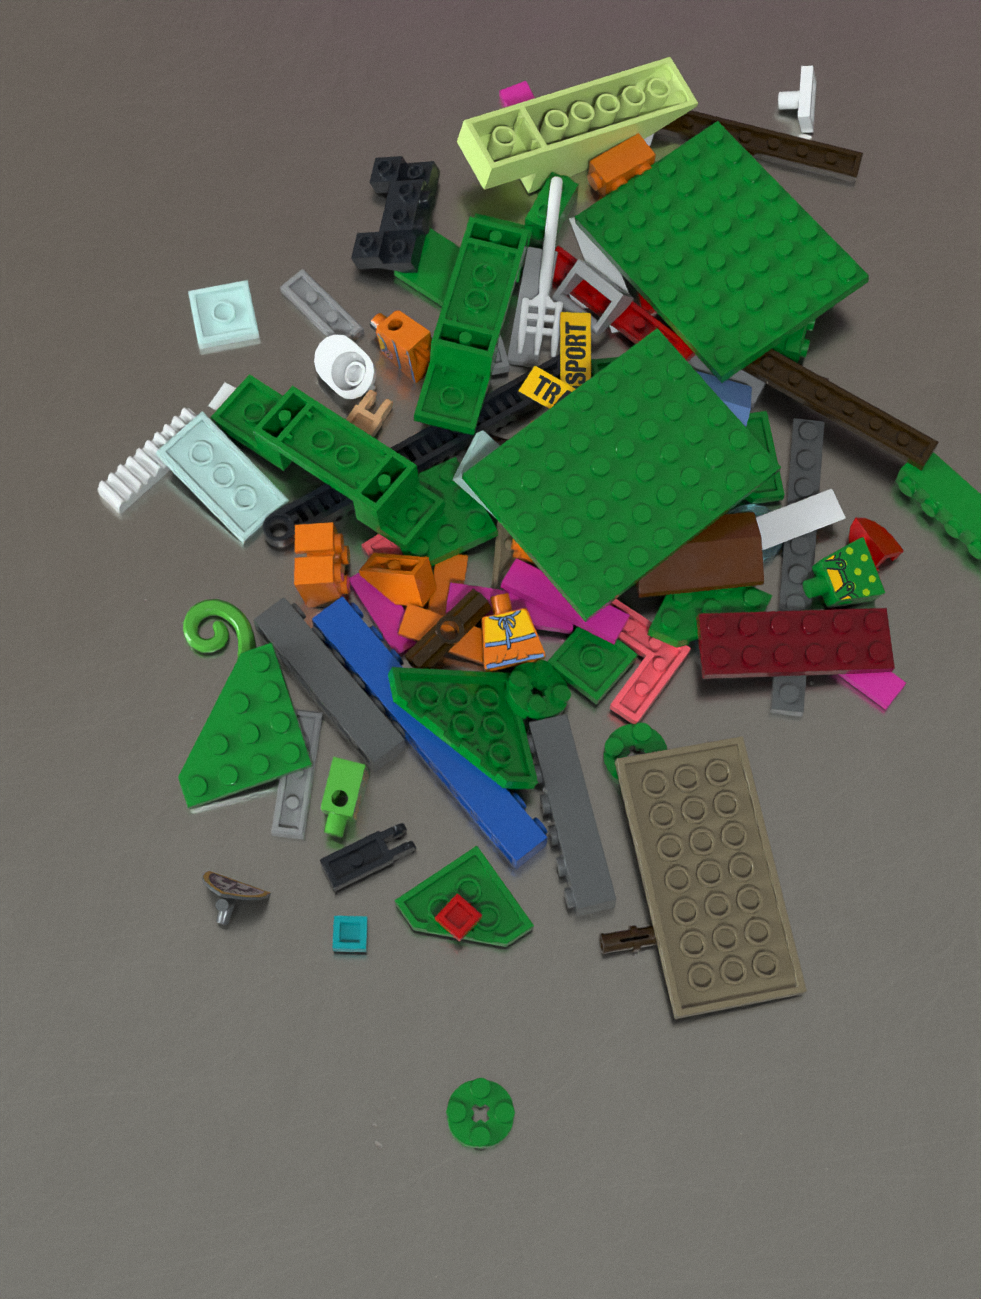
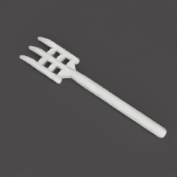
(542, 300)

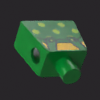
(845, 577)

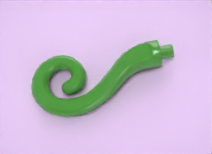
(225, 610)

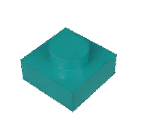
(350, 933)

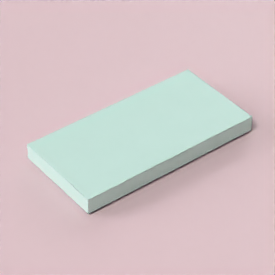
(222, 477)

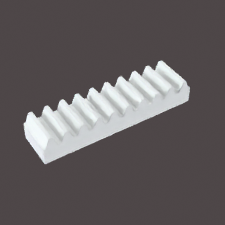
(143, 469)

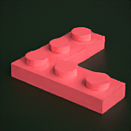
(652, 674)

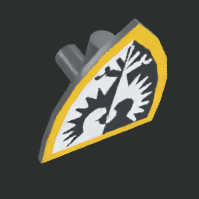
(230, 891)

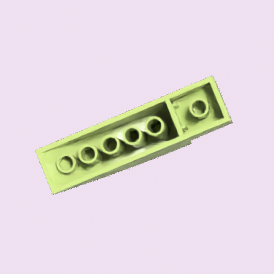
(573, 125)

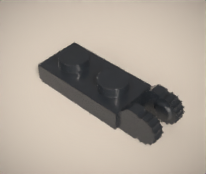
(364, 857)

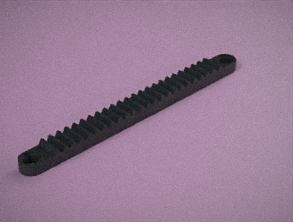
(422, 449)

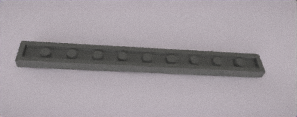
(799, 552)

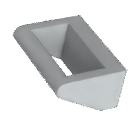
(585, 271)

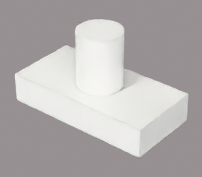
(802, 100)

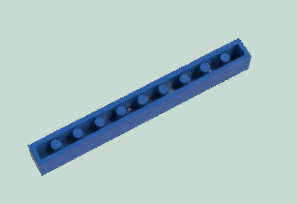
(489, 805)

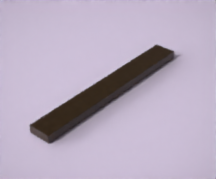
(774, 146)
(843, 408)

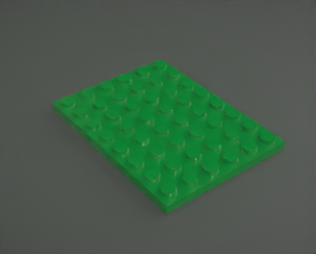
(721, 251)
(621, 474)

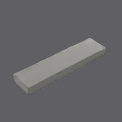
(528, 289)
(296, 789)

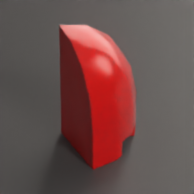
(878, 540)

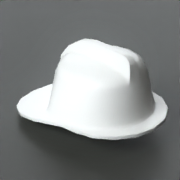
(345, 367)

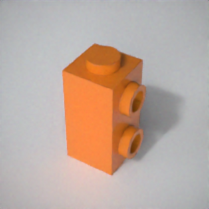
(620, 164)

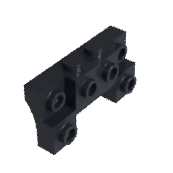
(405, 215)

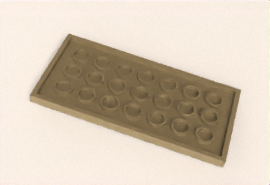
(709, 877)

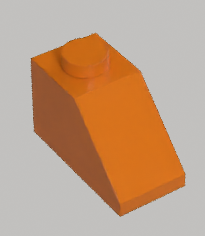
(400, 577)

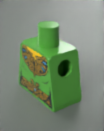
(344, 780)

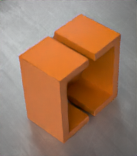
(321, 573)

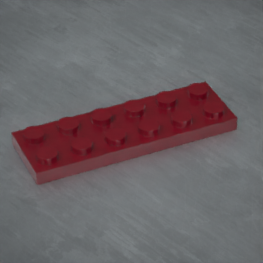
(794, 643)

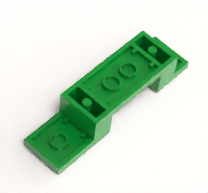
(471, 323)
(335, 451)

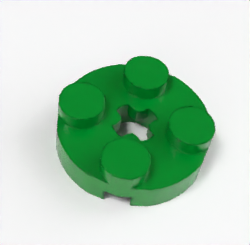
(545, 679)
(637, 737)
(480, 1133)

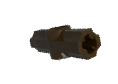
(461, 618)

